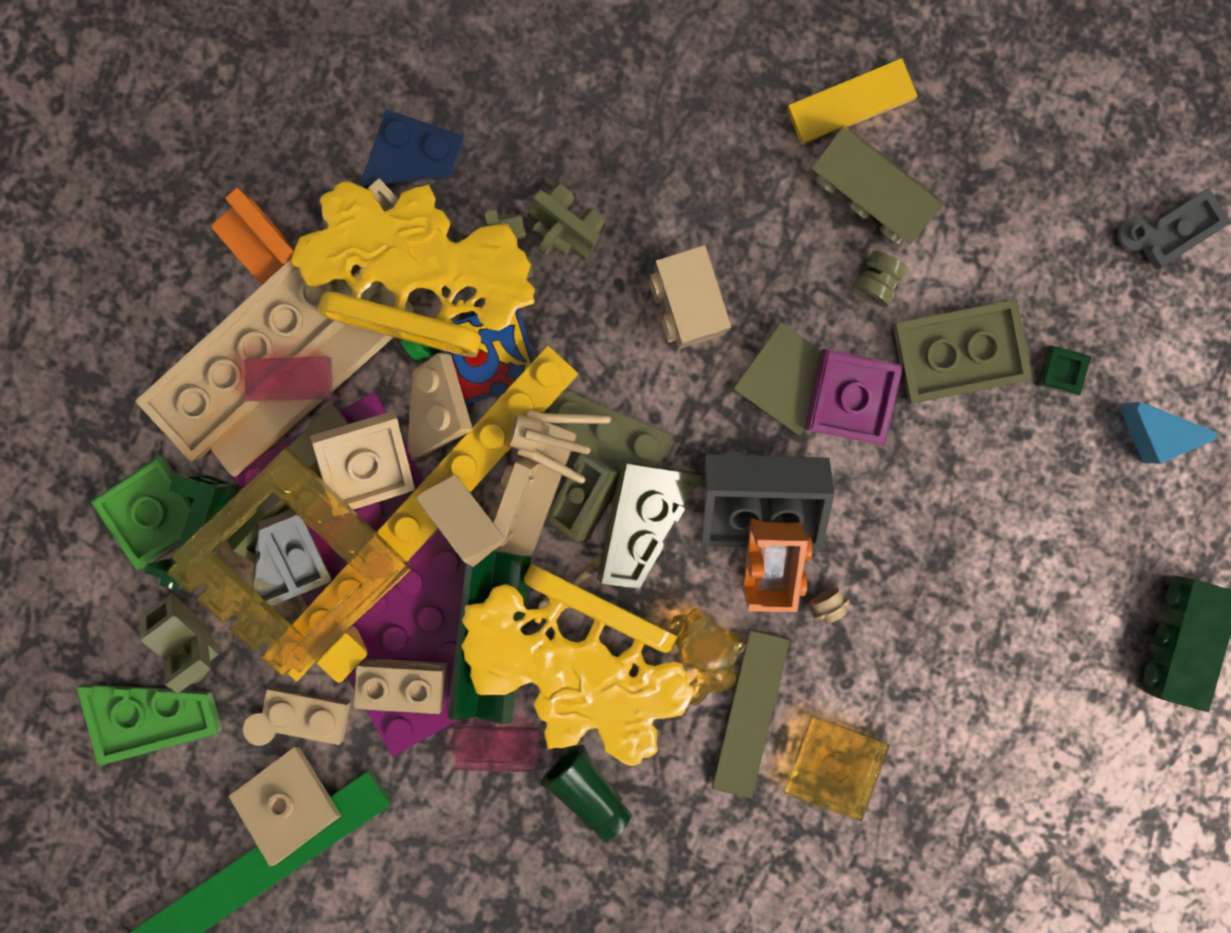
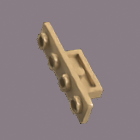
(529, 496)

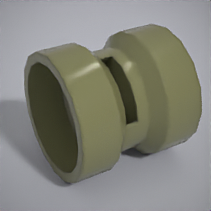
(880, 278)

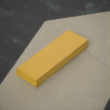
(852, 102)

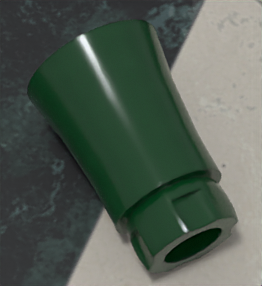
(587, 793)

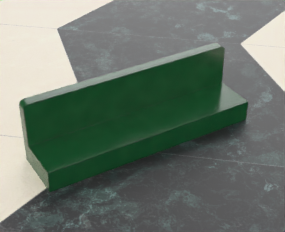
(492, 571)

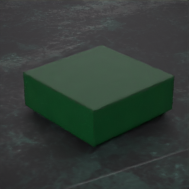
(1063, 370)

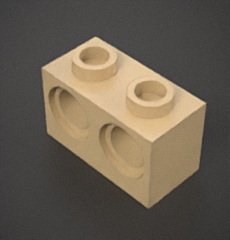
(401, 685)

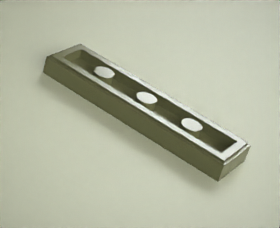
(750, 713)

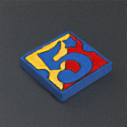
(499, 361)

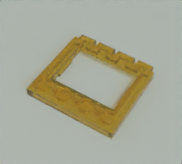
(325, 514)

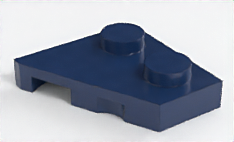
(411, 152)

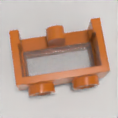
(775, 566)

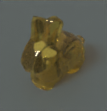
(708, 650)

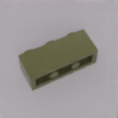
(876, 186)

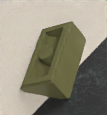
(581, 506)

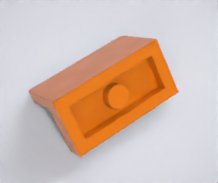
(253, 237)

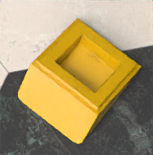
(343, 655)

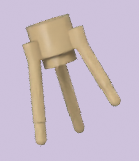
(531, 434)

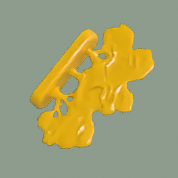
(407, 252)
(577, 681)

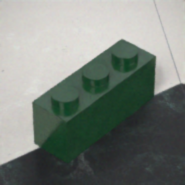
(1190, 644)

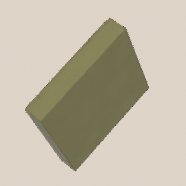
(782, 378)

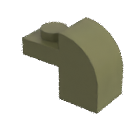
(179, 640)

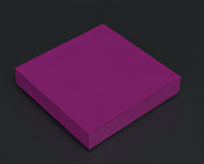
(853, 397)

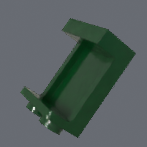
(209, 497)

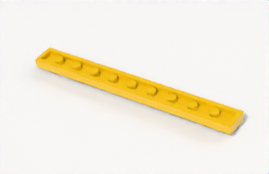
(469, 460)

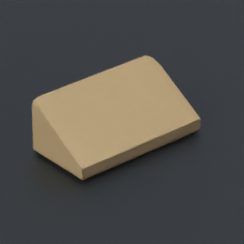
(461, 520)

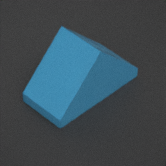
(1162, 435)

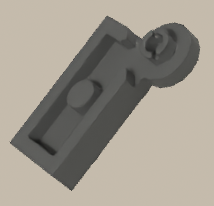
(1176, 230)

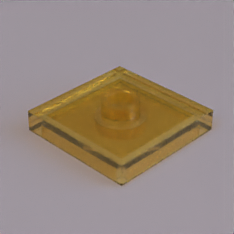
(836, 768)

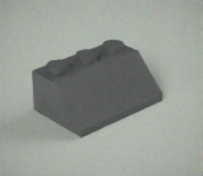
(764, 490)

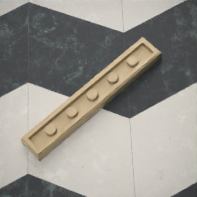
(273, 419)

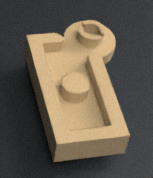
(297, 716)

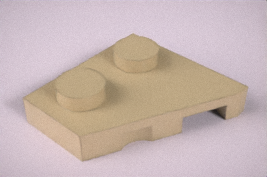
(436, 408)

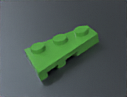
(144, 719)

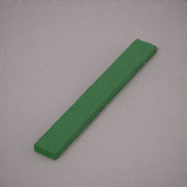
(252, 875)

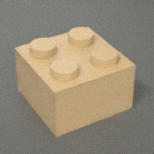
(689, 297)

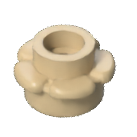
(829, 605)

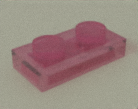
(288, 379)
(497, 748)

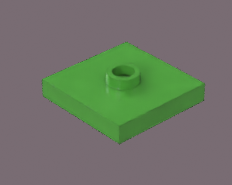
(144, 513)

